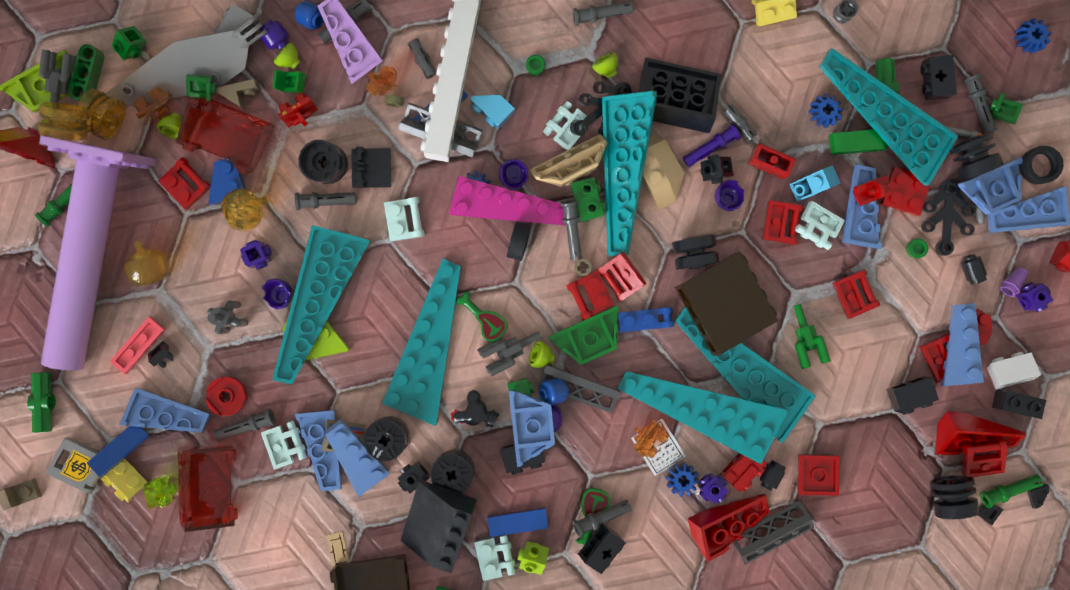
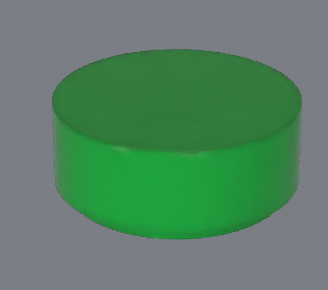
(535, 65)
(917, 248)

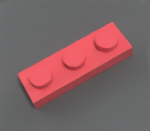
(137, 345)

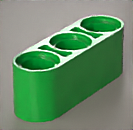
(84, 64)
(856, 142)

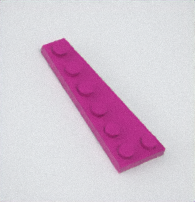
(494, 202)

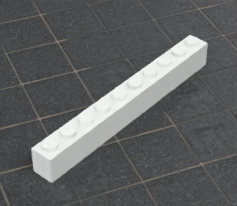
(451, 80)

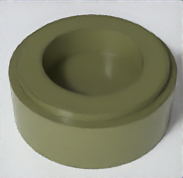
(394, 101)

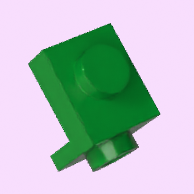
(289, 81)
(200, 86)
(1005, 109)

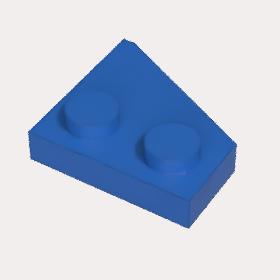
(224, 179)

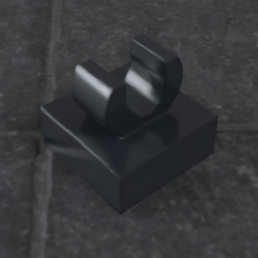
(159, 353)

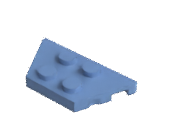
(995, 188)
(531, 425)

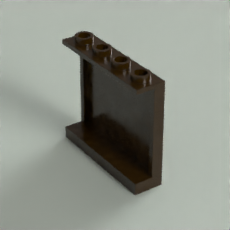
(727, 304)
(372, 574)

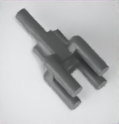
(56, 78)
(225, 317)
(506, 351)

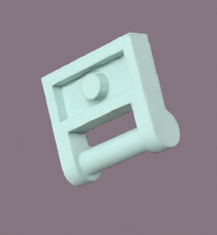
(397, 219)

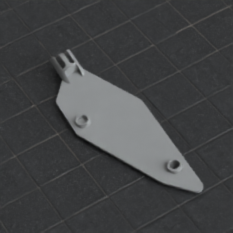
(212, 55)

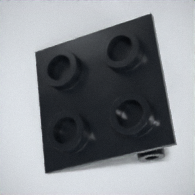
(371, 167)

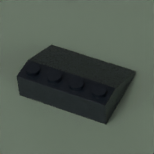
(684, 94)
(437, 524)

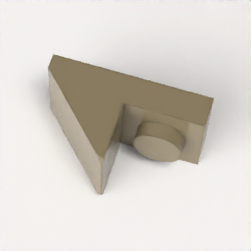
(235, 91)
(19, 494)

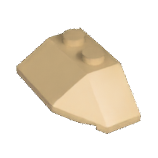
(572, 163)
(661, 173)

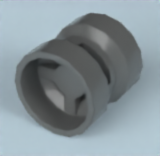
(848, 7)

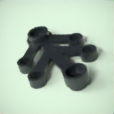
(615, 90)
(948, 214)

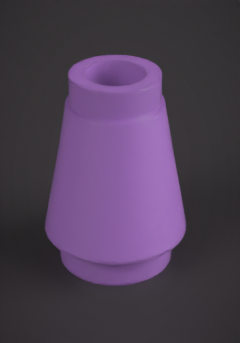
(1013, 283)

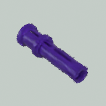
(718, 142)

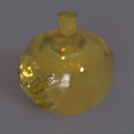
(242, 209)
(146, 266)

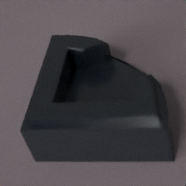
(1038, 495)
(989, 515)

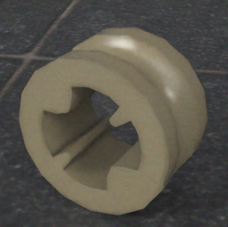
(588, 270)

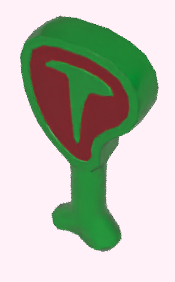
(492, 324)
(592, 501)

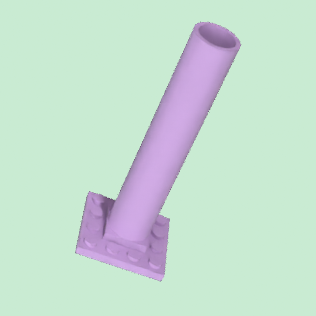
(82, 248)

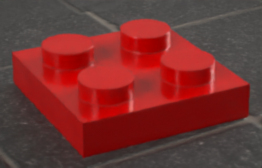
(908, 192)
(818, 474)

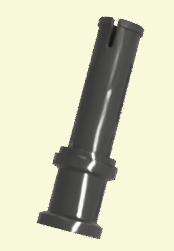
(355, 11)
(593, 13)
(977, 94)
(315, 200)
(570, 220)
(253, 423)
(593, 520)

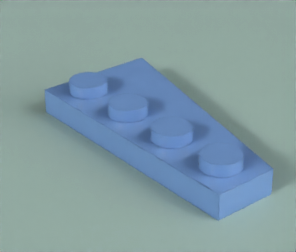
(1037, 212)
(861, 221)
(963, 354)
(162, 413)
(325, 463)
(357, 463)

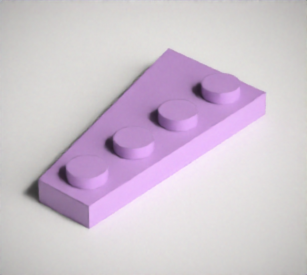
(352, 45)

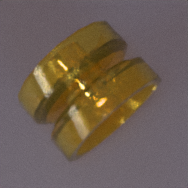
(105, 113)
(63, 121)

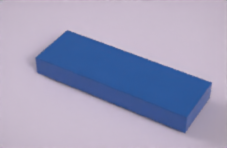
(117, 450)
(517, 522)

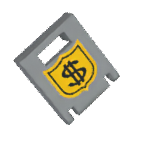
(75, 470)

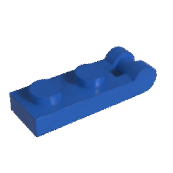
(644, 319)

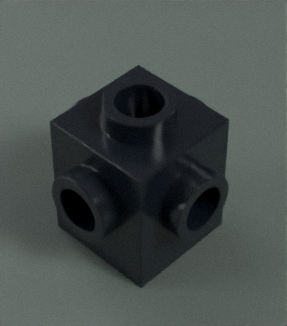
(716, 169)
(417, 471)

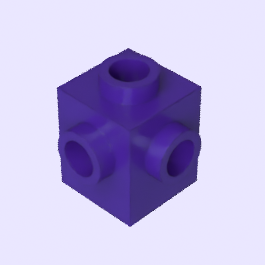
(250, 252)
(1034, 296)
(707, 483)

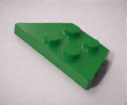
(589, 337)

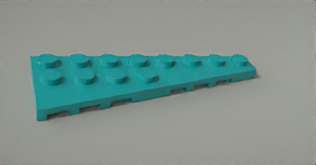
(906, 129)
(627, 134)
(322, 278)
(421, 370)
(754, 377)
(729, 420)

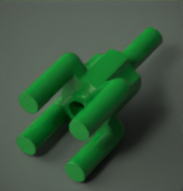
(808, 340)

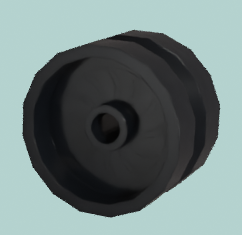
(695, 252)

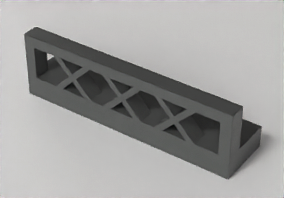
(459, 144)
(585, 383)
(778, 537)

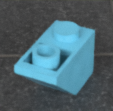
(494, 108)
(814, 183)

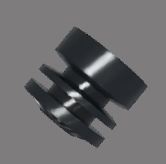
(976, 157)
(312, 159)
(392, 428)
(457, 461)
(954, 497)

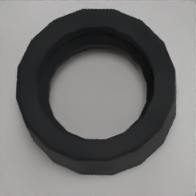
(1055, 160)
(518, 240)

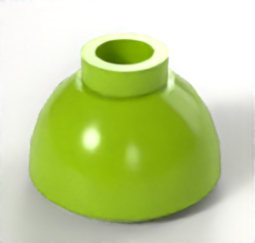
(287, 57)
(606, 65)
(170, 125)
(540, 355)

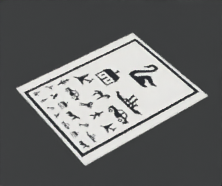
(667, 452)

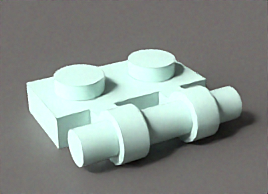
(564, 136)
(821, 219)
(278, 447)
(489, 560)

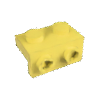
(774, 11)
(124, 480)

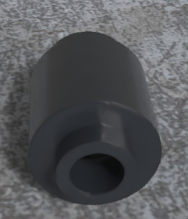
(974, 269)
(772, 475)

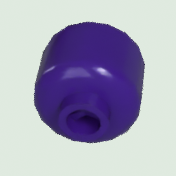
(275, 36)

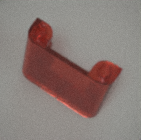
(224, 132)
(205, 487)

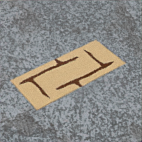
(337, 548)

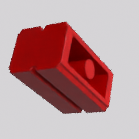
(771, 161)
(742, 471)

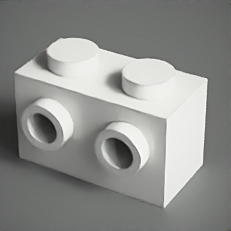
(1013, 370)

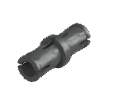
(422, 58)
(740, 123)

